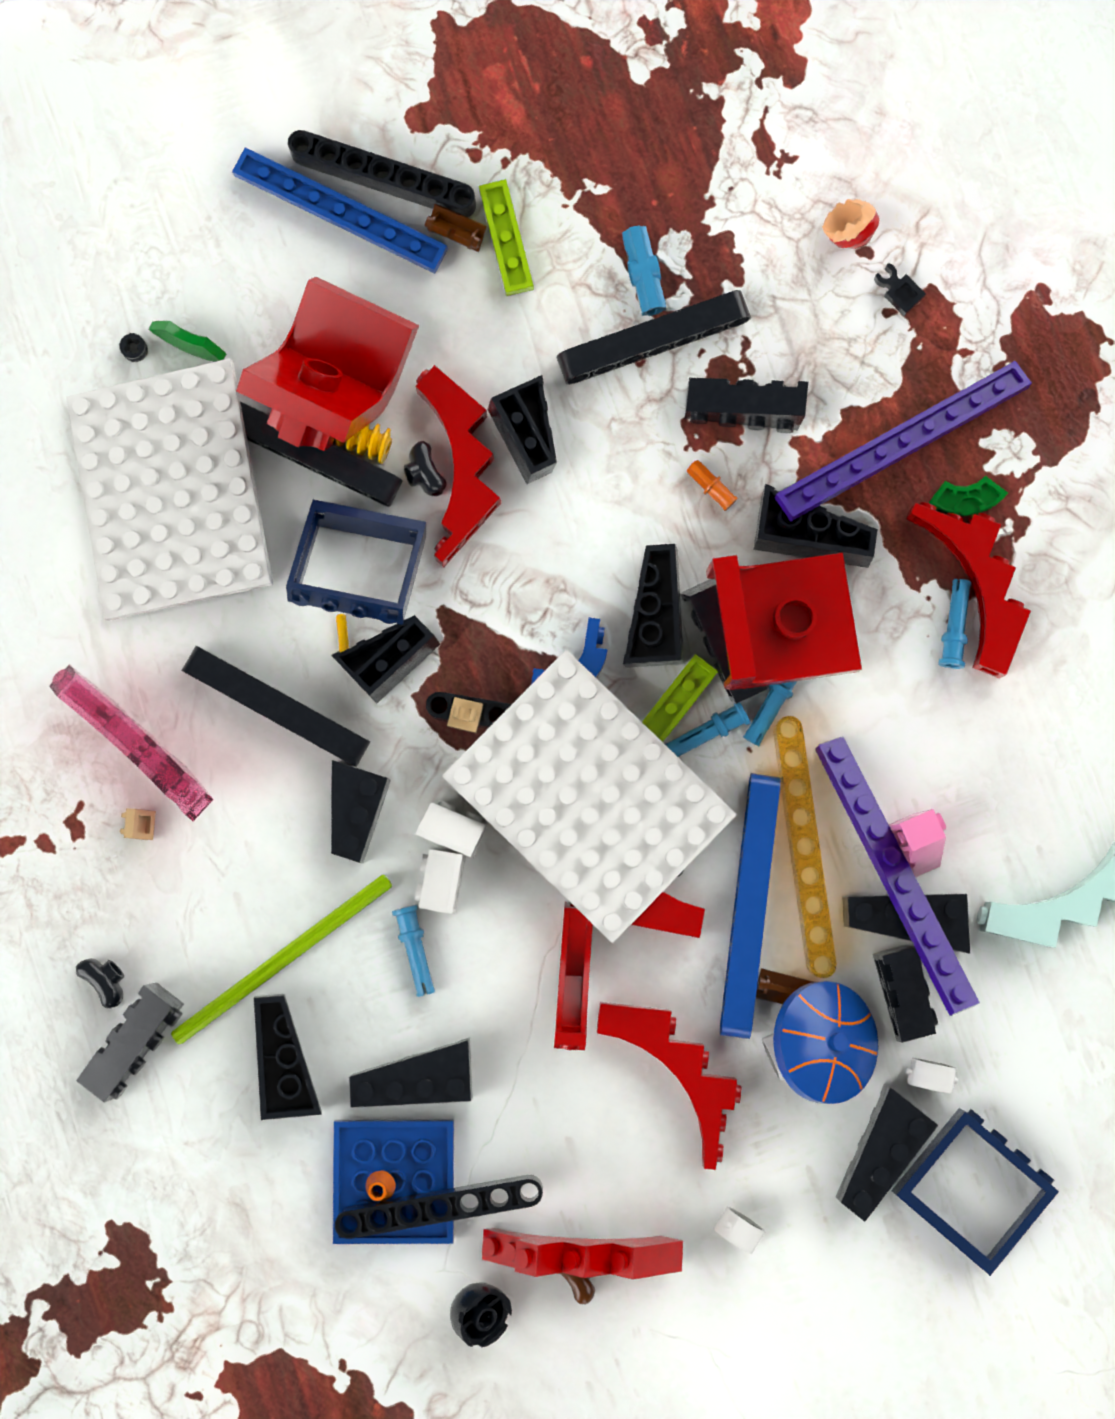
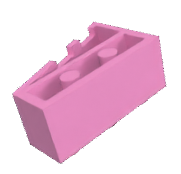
(921, 840)

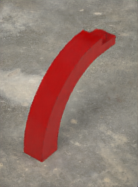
(573, 980)

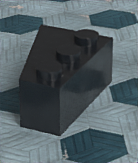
(525, 428)
(388, 657)
(355, 809)
(905, 993)

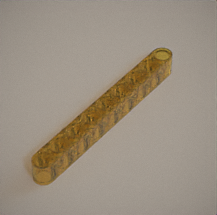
(813, 859)

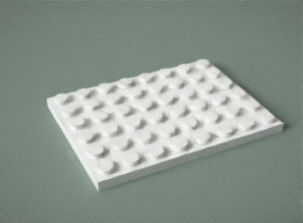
(169, 490)
(589, 796)

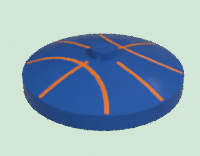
(825, 1042)

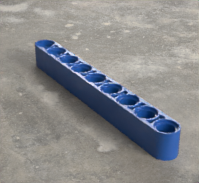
(750, 906)

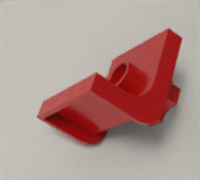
(331, 368)
(785, 620)

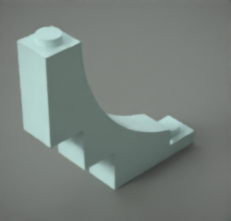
(1041, 920)

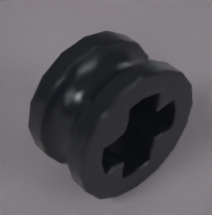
(142, 347)

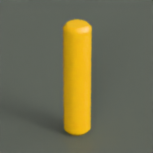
(342, 632)

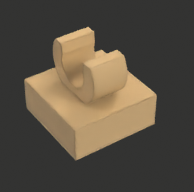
(465, 715)
(138, 824)

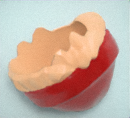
(851, 224)

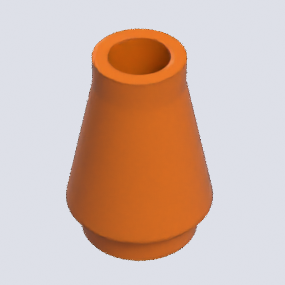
(384, 1180)

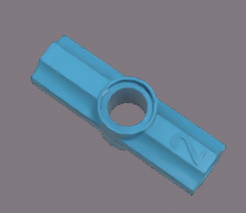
(644, 270)

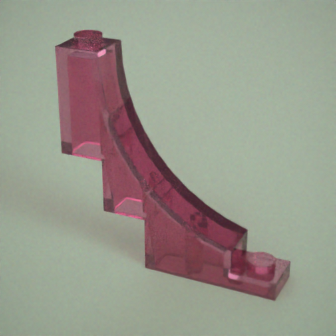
(132, 740)

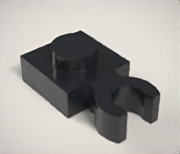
(902, 292)

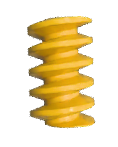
(370, 441)

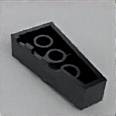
(708, 619)
(879, 916)
(282, 1069)

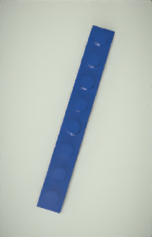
(340, 210)

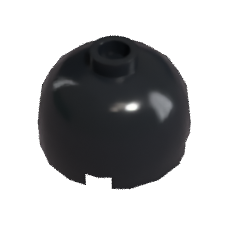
(480, 1314)

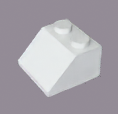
(452, 829)
(441, 881)

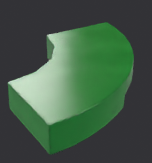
(186, 341)
(968, 499)

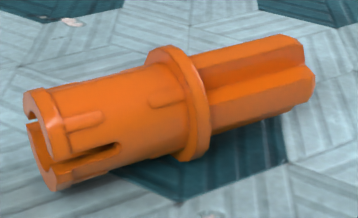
(711, 485)

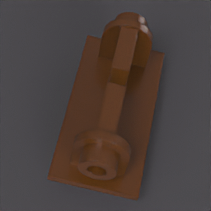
(456, 227)
(777, 986)

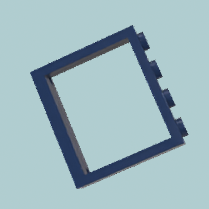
(362, 523)
(931, 1154)

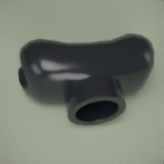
(423, 470)
(103, 979)

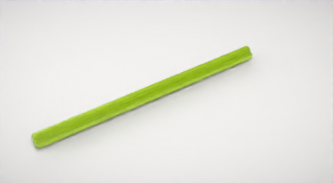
(281, 959)

